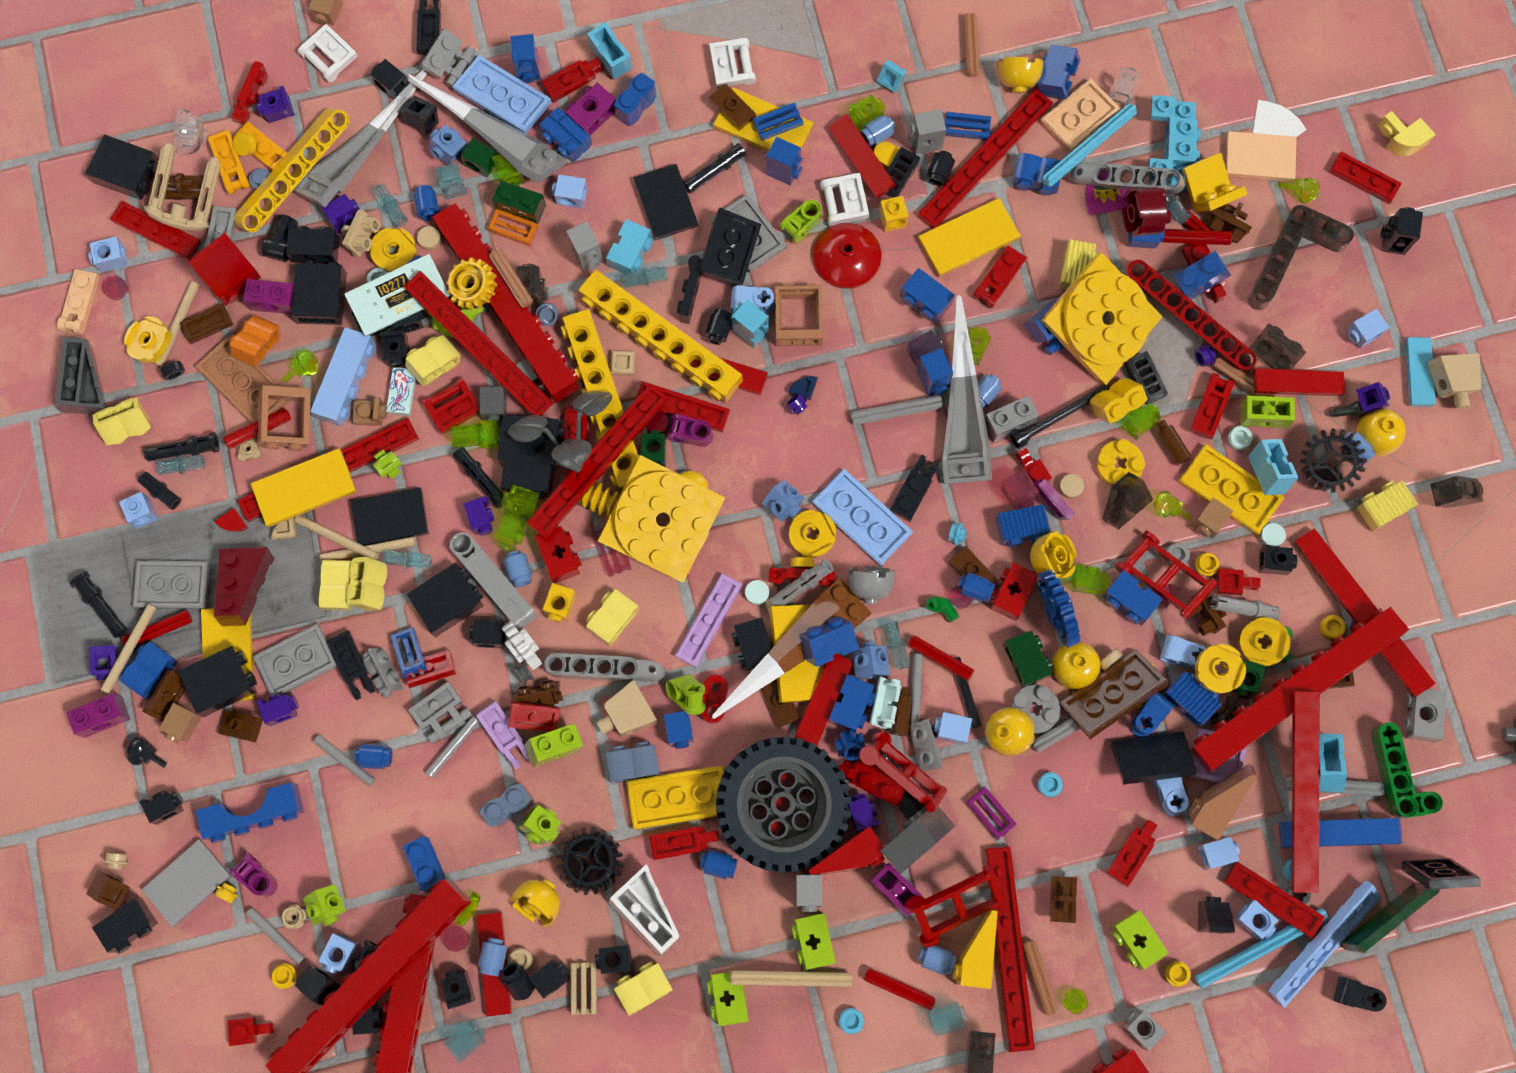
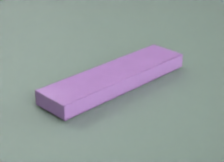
(708, 620)

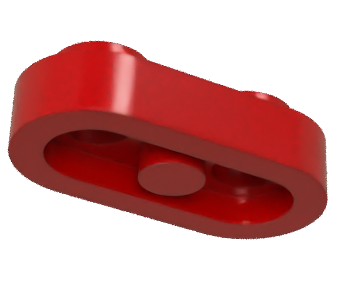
(714, 699)

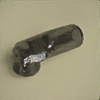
(1230, 707)

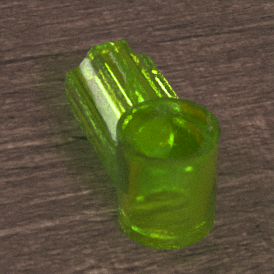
(482, 434)

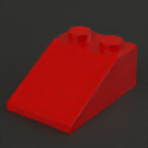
(224, 269)
(854, 855)

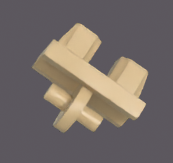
(358, 233)

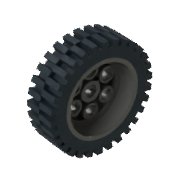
(825, 813)

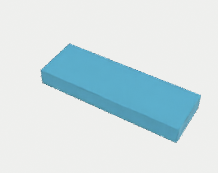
(1420, 382)

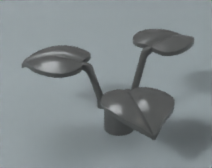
(571, 452)

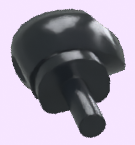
(141, 751)

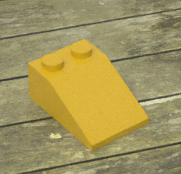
(977, 958)

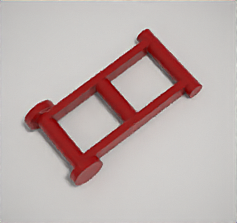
(1151, 541)
(882, 742)
(918, 905)

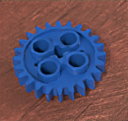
(1059, 608)

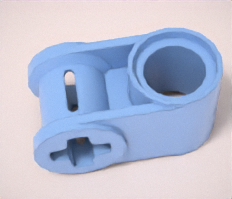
(755, 295)
(1180, 652)
(1171, 790)

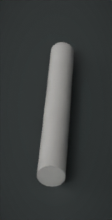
(916, 688)
(452, 747)
(344, 760)
(275, 936)

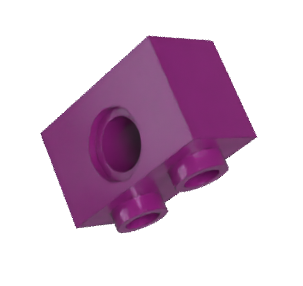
(592, 97)
(268, 296)
(98, 715)
(894, 887)

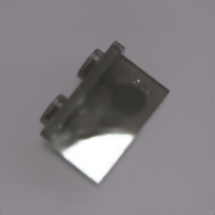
(532, 277)
(1277, 349)

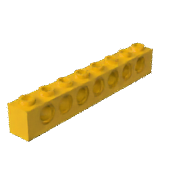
(599, 285)
(582, 324)

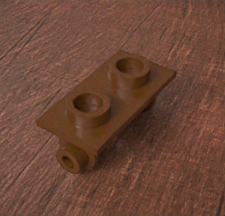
(545, 692)

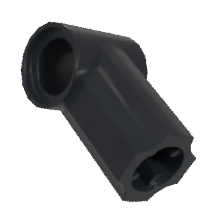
(276, 245)

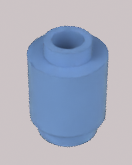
(878, 130)
(989, 388)
(1364, 444)
(518, 569)
(492, 957)
(937, 959)

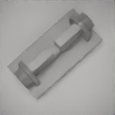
(379, 662)
(925, 746)

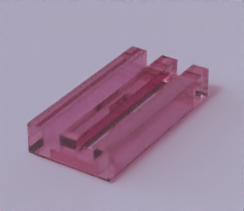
(619, 569)

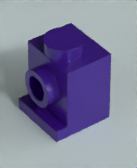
(275, 105)
(341, 212)
(1373, 397)
(480, 516)
(98, 653)
(278, 709)
(862, 813)

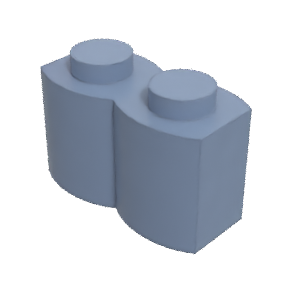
(632, 763)
(501, 810)

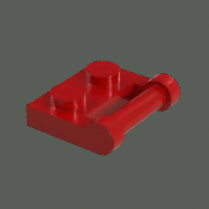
(455, 411)

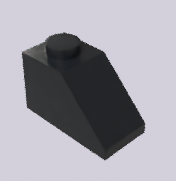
(1215, 916)

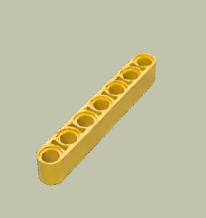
(281, 171)

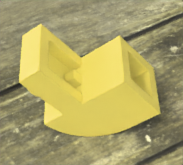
(1404, 139)

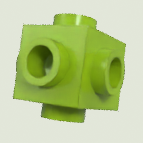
(540, 825)
(324, 905)

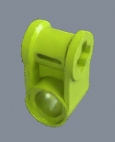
(800, 224)
(687, 693)

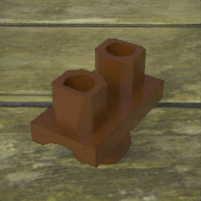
(183, 187)
(1220, 218)
(1213, 618)
(1063, 899)

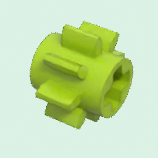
(387, 464)

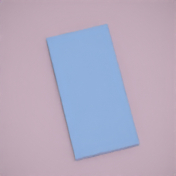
(501, 94)
(862, 517)

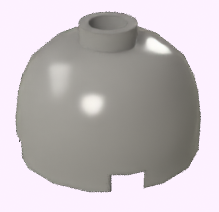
(871, 583)

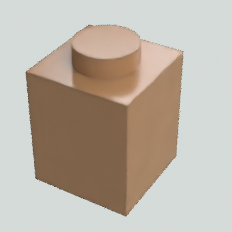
(325, 11)
(1212, 518)
(179, 723)

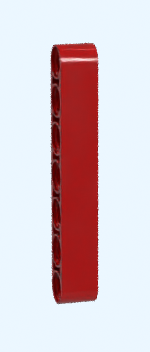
(1181, 309)

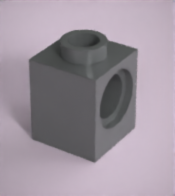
(493, 403)

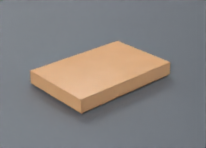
(1080, 115)
(1261, 156)

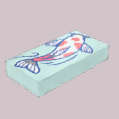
(401, 392)

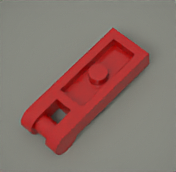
(1000, 276)
(1211, 406)

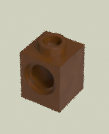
(107, 890)

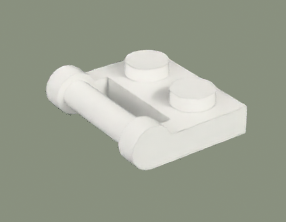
(333, 47)
(724, 62)
(851, 195)

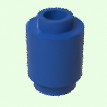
(425, 202)
(976, 587)
(373, 756)
(718, 864)

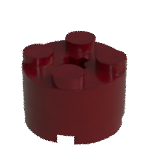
(1145, 211)

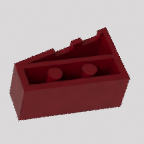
(238, 583)

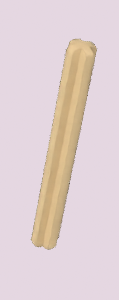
(781, 978)

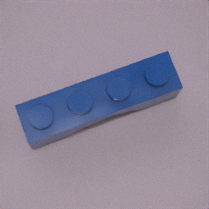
(280, 803)

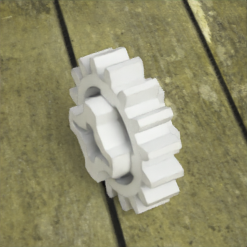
(521, 645)

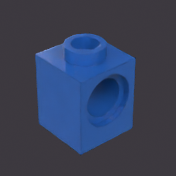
(678, 729)

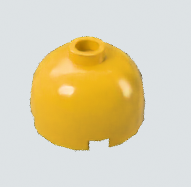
(1019, 72)
(1383, 430)
(1053, 553)
(1076, 665)
(1010, 731)
(537, 900)

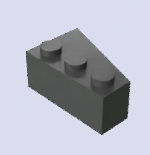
(78, 379)
(919, 836)

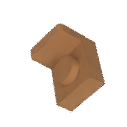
(369, 412)

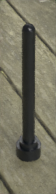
(1021, 437)

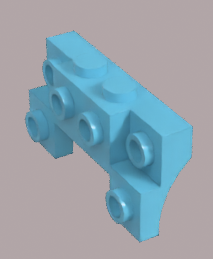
(1180, 135)

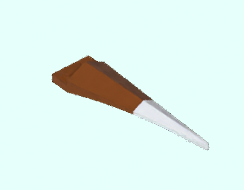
(788, 652)

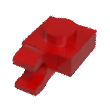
(1034, 469)
(1232, 582)
(245, 1031)

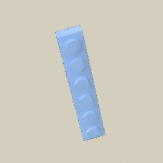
(1324, 944)

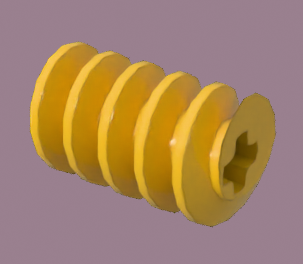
(600, 500)

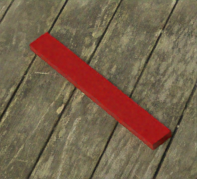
(985, 159)
(478, 344)
(355, 455)
(600, 459)
(1359, 608)
(816, 718)
(1305, 791)
(1011, 955)

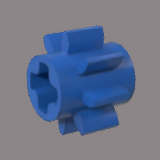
(849, 744)

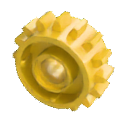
(462, 276)

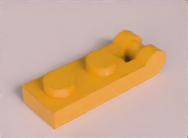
(266, 149)
(230, 161)

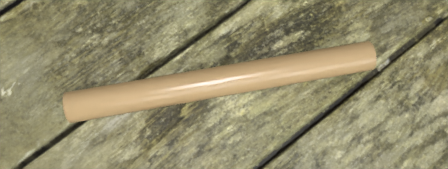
(180, 316)
(336, 537)
(378, 547)
(128, 649)

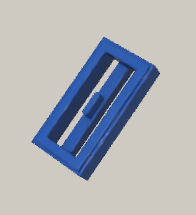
(775, 114)
(966, 124)
(413, 667)

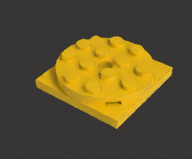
(1079, 322)
(633, 522)

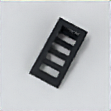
(909, 163)
(1153, 374)

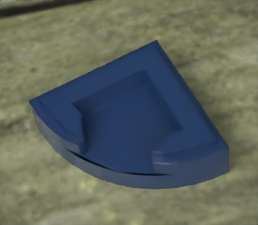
(804, 387)

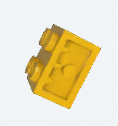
(1210, 184)

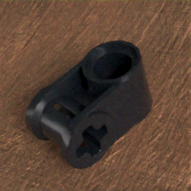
(1356, 995)

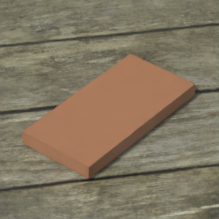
(238, 381)

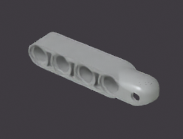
(1089, 175)
(492, 580)
(641, 672)

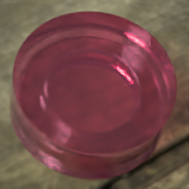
(115, 287)
(959, 600)
(456, 939)

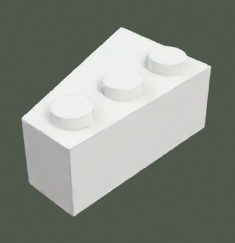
(645, 911)

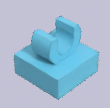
(891, 76)

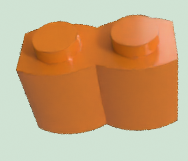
(254, 340)

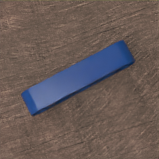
(1350, 832)

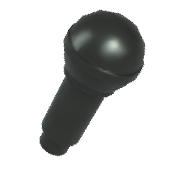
(1354, 409)

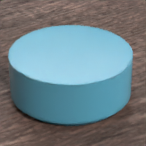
(1050, 784)
(851, 1021)

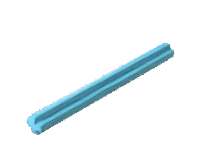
(1089, 145)
(1250, 954)

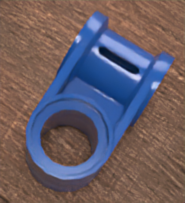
(1153, 713)

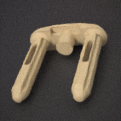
(177, 216)

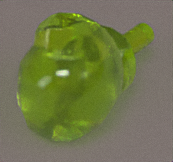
(1305, 188)
(302, 364)
(1168, 505)

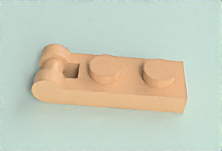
(78, 301)

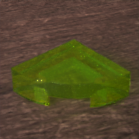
(464, 917)

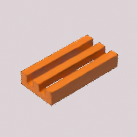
(512, 236)

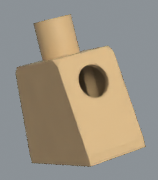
(1456, 377)
(627, 712)

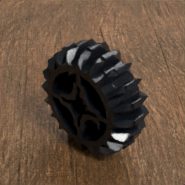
(1326, 440)
(594, 850)

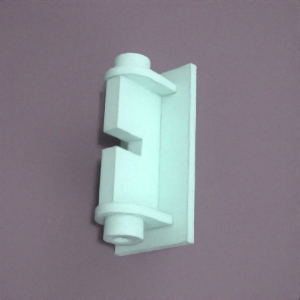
(883, 709)

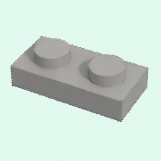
(221, 221)

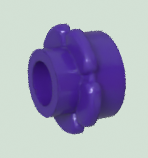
(1205, 356)
(797, 404)

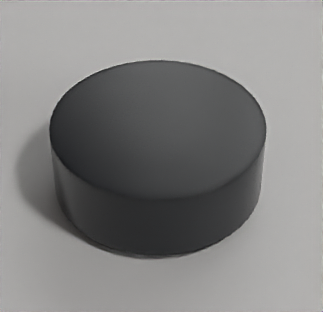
(172, 370)

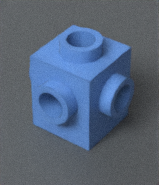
(446, 144)
(783, 501)
(871, 661)

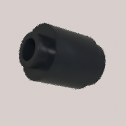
(940, 168)
(718, 326)
(517, 981)

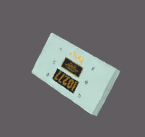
(386, 299)

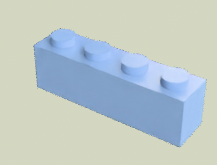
(343, 377)

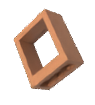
(799, 337)
(283, 393)

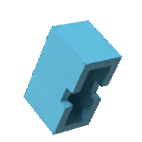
(609, 50)
(629, 252)
(750, 323)
(1272, 468)
(1332, 763)

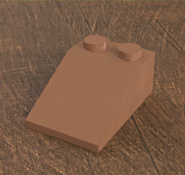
(1220, 802)

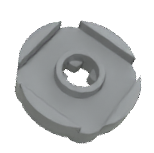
(1042, 697)

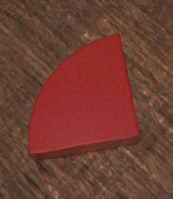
(232, 522)

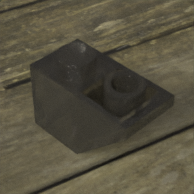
(1457, 492)
(1126, 500)
(980, 1052)

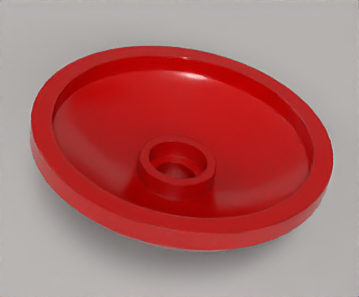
(844, 268)

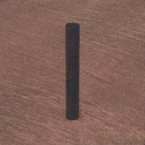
(968, 700)

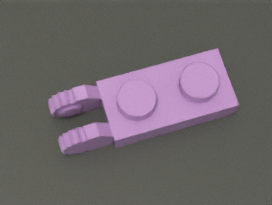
(505, 738)

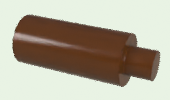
(1173, 443)
(902, 715)

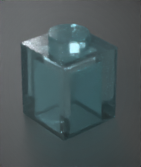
(451, 181)
(947, 1018)
(466, 1041)

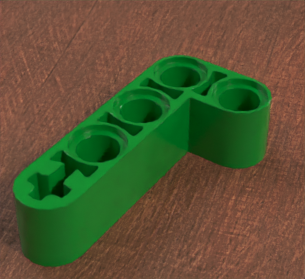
(1401, 770)

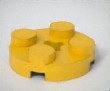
(392, 237)
(155, 347)
(1124, 451)
(815, 521)
(1277, 634)
(1231, 662)

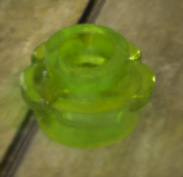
(1077, 994)

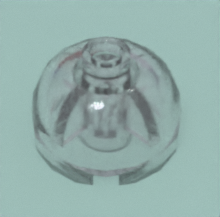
(188, 132)

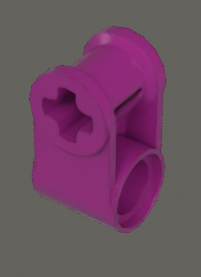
(685, 429)
(250, 873)

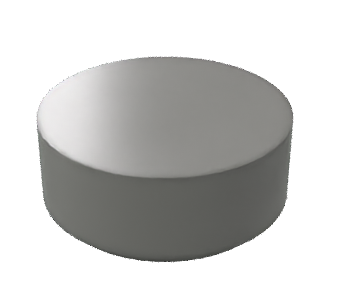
(1179, 551)

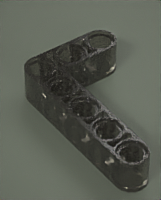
(1286, 249)

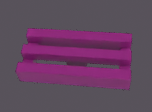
(1053, 500)
(984, 820)

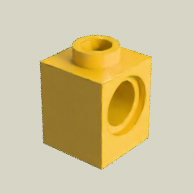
(893, 213)
(555, 593)

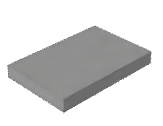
(768, 241)
(171, 584)
(295, 661)
(186, 883)

